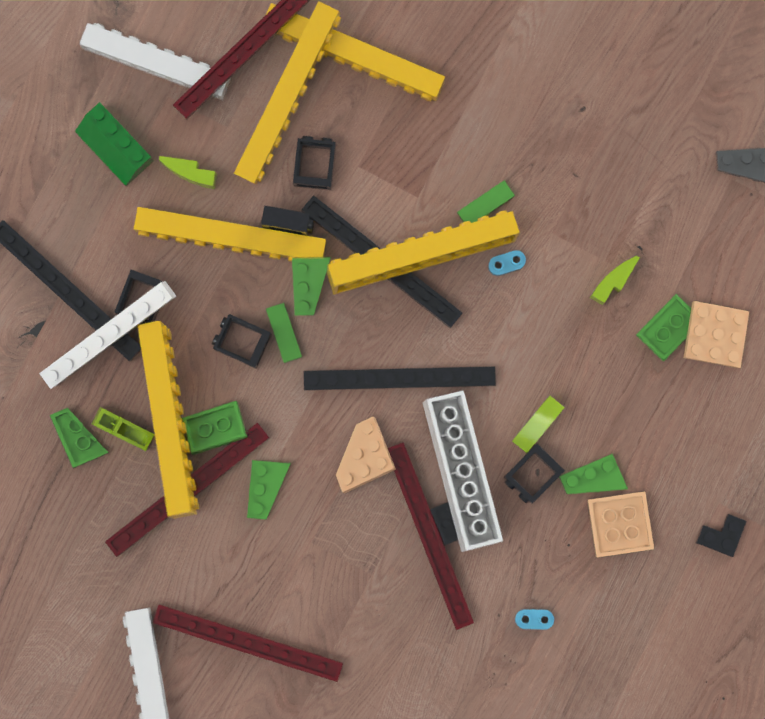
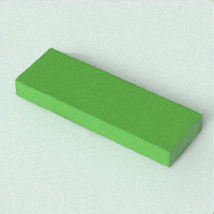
(486, 203)
(284, 333)

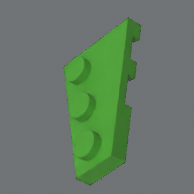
(308, 282)
(76, 439)
(594, 477)
(264, 487)

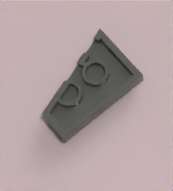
(743, 162)

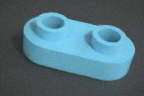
(507, 263)
(534, 619)

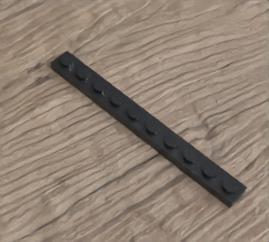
(361, 244)
(62, 287)
(399, 378)

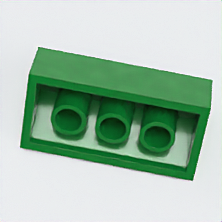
(113, 144)

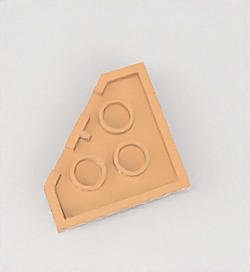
(364, 457)

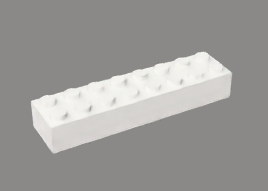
(462, 471)

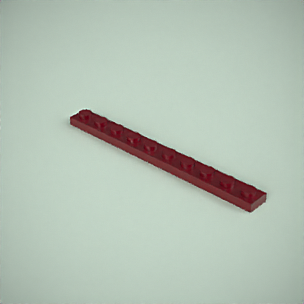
(238, 56)
(203, 478)
(430, 537)
(247, 643)

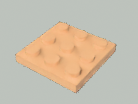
(716, 334)
(620, 524)

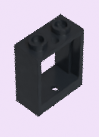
(310, 182)
(287, 221)
(142, 278)
(260, 347)
(545, 458)

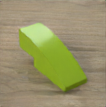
(190, 171)
(614, 280)
(538, 424)
(122, 428)

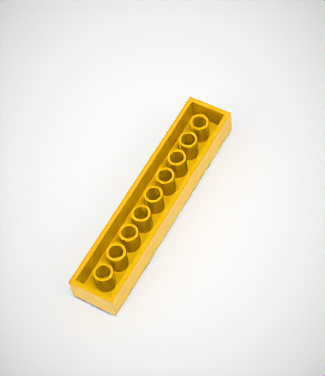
(422, 252)
(167, 420)

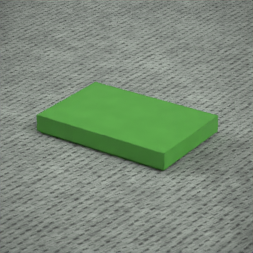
(667, 328)
(214, 427)

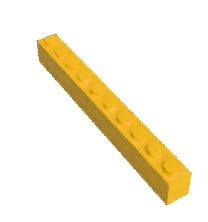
(371, 60)
(287, 92)
(227, 234)

